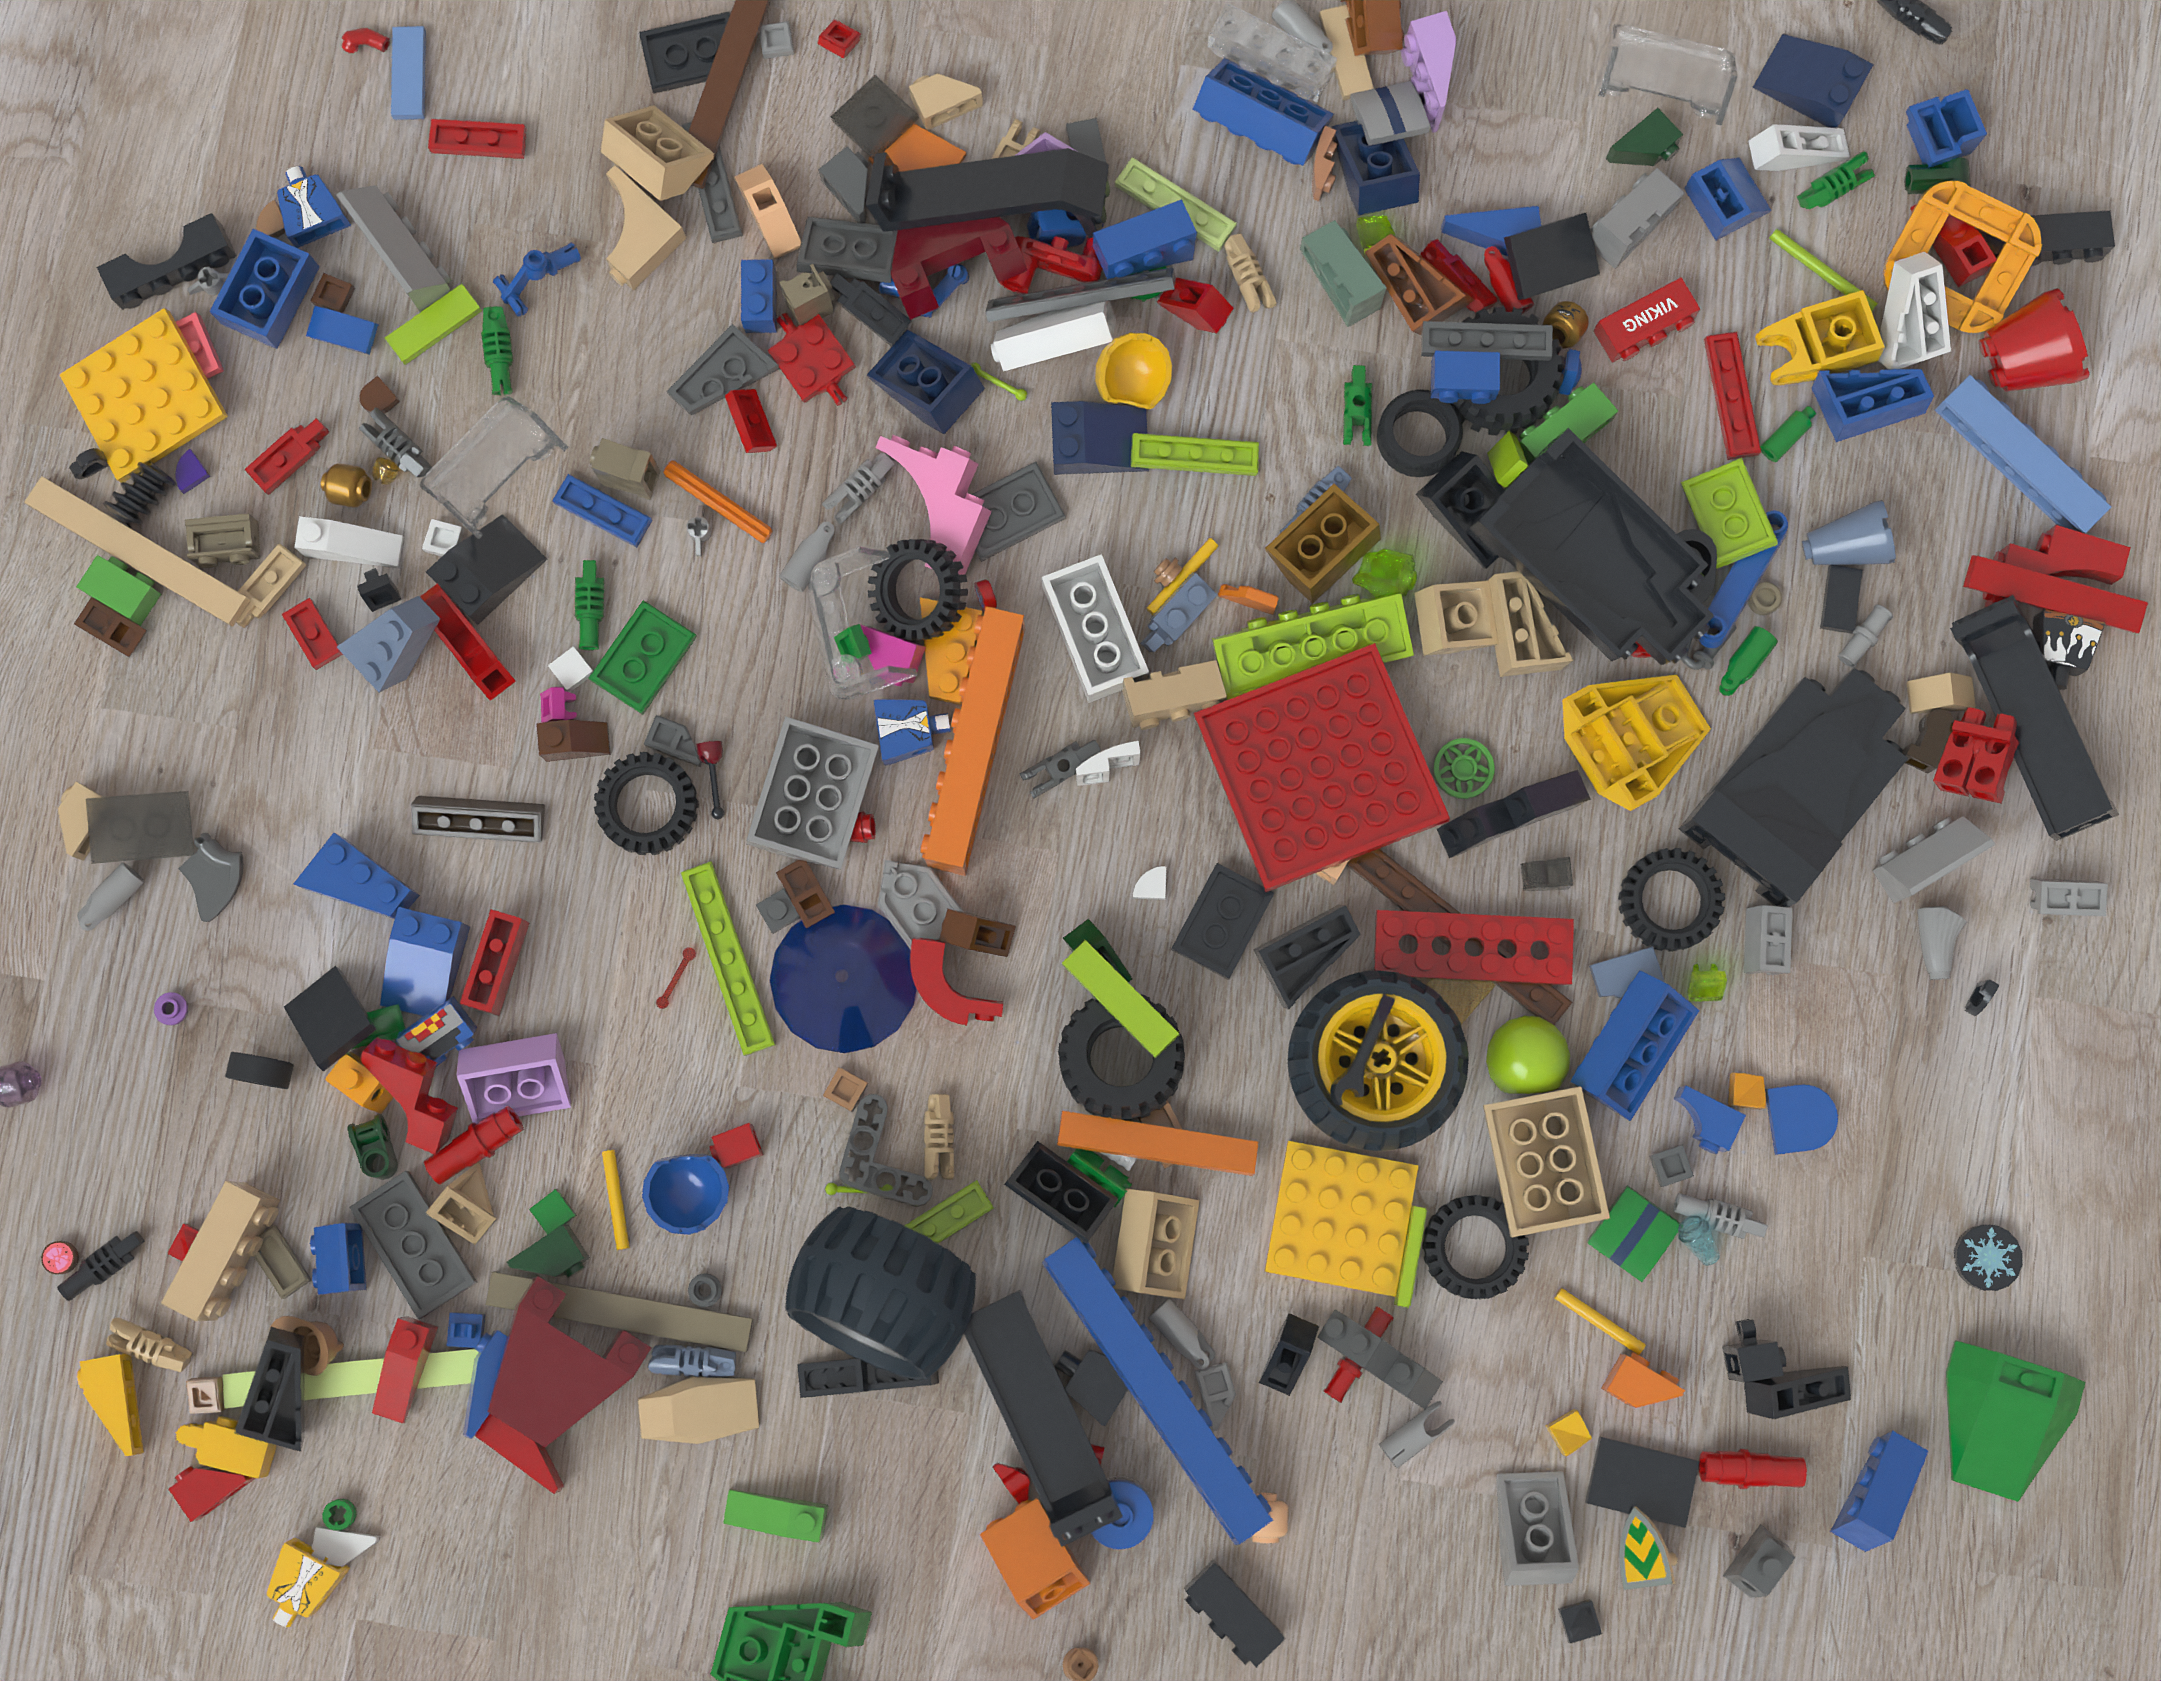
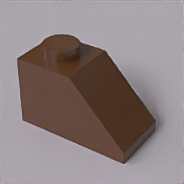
(572, 739)
(977, 933)

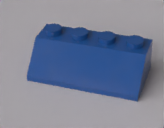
(1262, 112)
(1635, 1045)

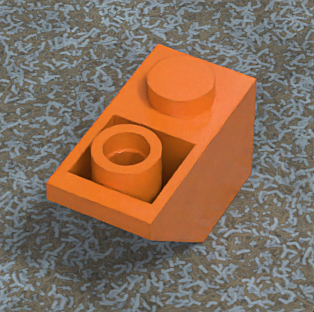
(1638, 1385)

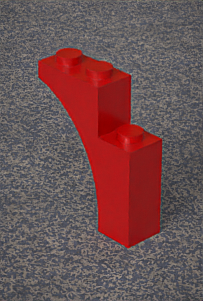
(2067, 554)

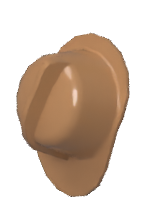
(319, 1342)

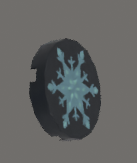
(1988, 1257)

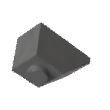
(848, 181)

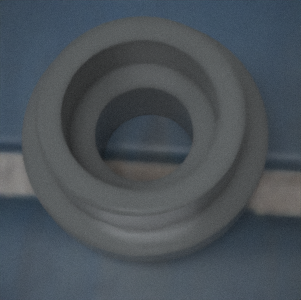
(694, 1290)

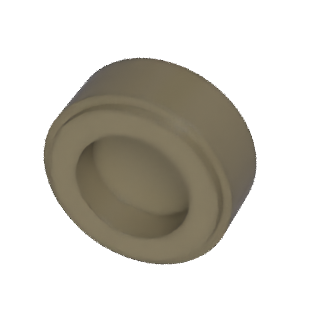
(1765, 599)

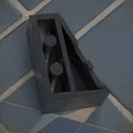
(1305, 952)
(276, 1394)

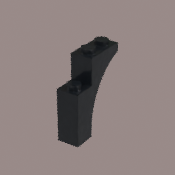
(1513, 812)

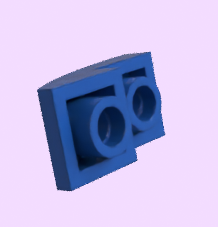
(342, 330)

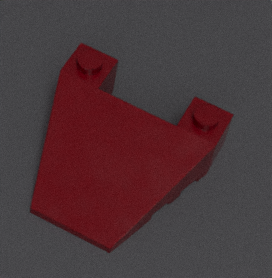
(937, 247)
(549, 1377)

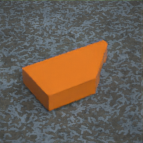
(1250, 597)

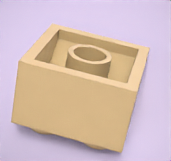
(1456, 617)

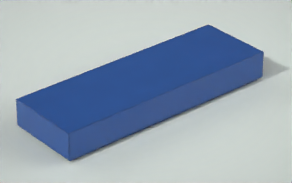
(602, 510)

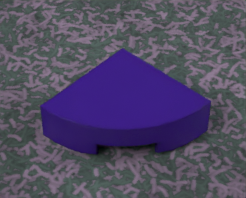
(190, 472)

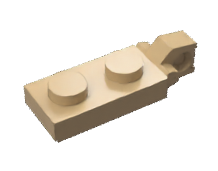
(269, 583)

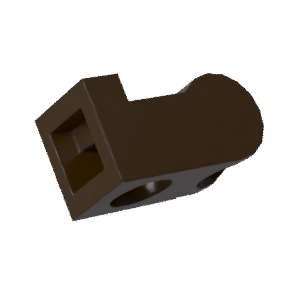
(1931, 742)

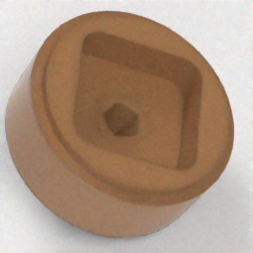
(1080, 1664)

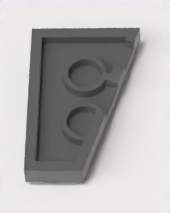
(725, 366)

